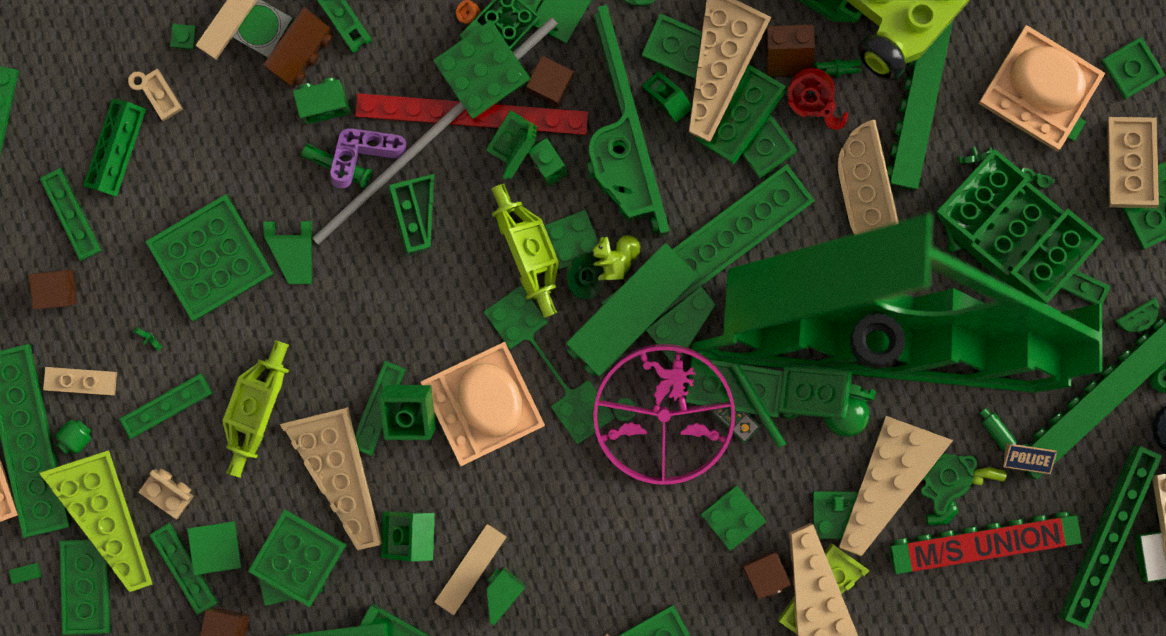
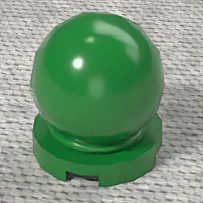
(857, 413)

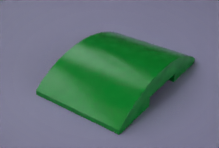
(1017, 229)

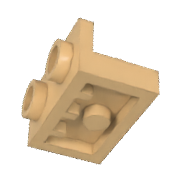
(165, 493)

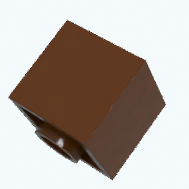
(549, 81)
(52, 289)
(766, 575)
(224, 623)

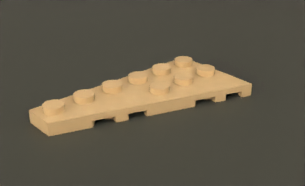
(726, 47)
(335, 464)
(895, 469)
(817, 598)

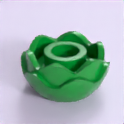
(1157, 381)

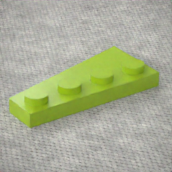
(845, 571)

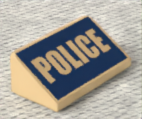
(1029, 458)

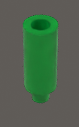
(997, 429)

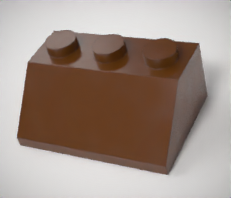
(298, 48)

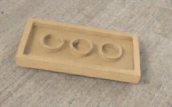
(1132, 162)

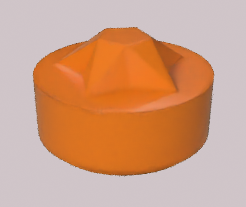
(467, 12)

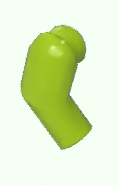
(990, 473)

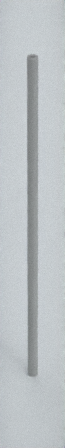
(419, 145)

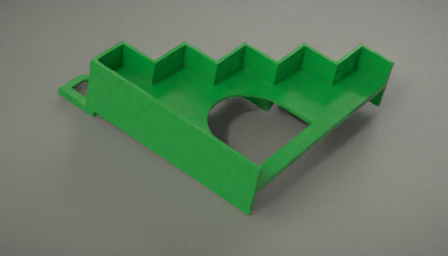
(827, 288)

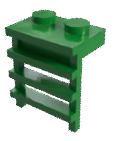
(512, 142)

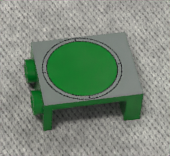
(263, 28)

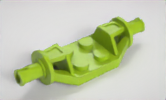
(529, 247)
(252, 406)

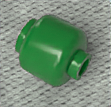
(73, 437)

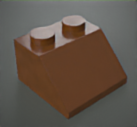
(789, 49)

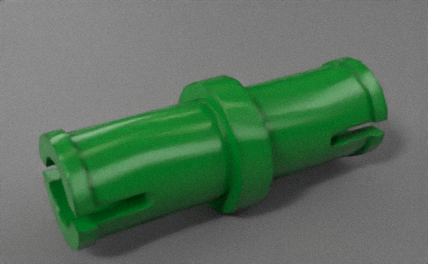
(839, 67)

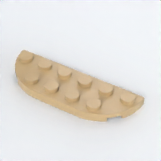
(866, 180)

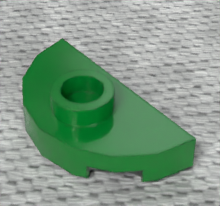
(1140, 318)

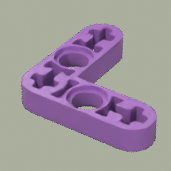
(353, 148)

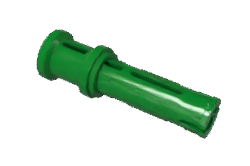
(360, 176)

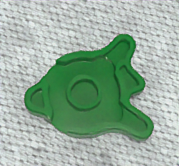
(948, 480)

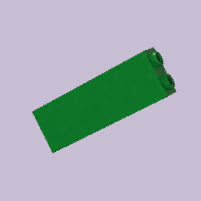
(631, 310)

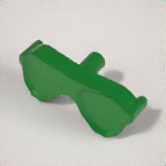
(148, 337)

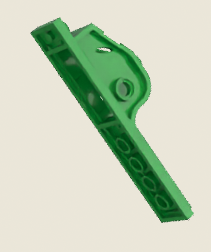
(633, 166)

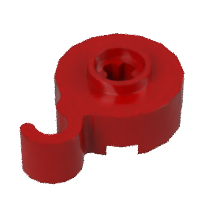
(815, 105)

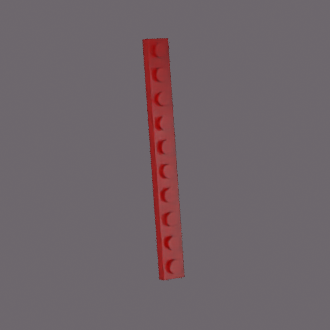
(433, 110)

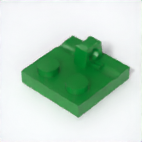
(832, 512)

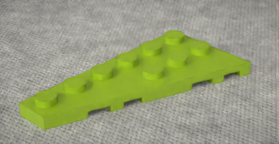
(98, 505)

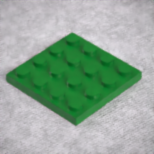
(209, 258)

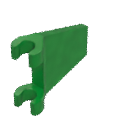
(292, 252)

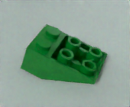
(511, 18)

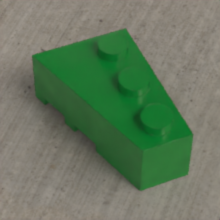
(413, 212)
(682, 322)

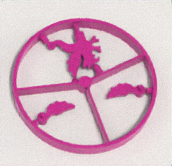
(671, 376)

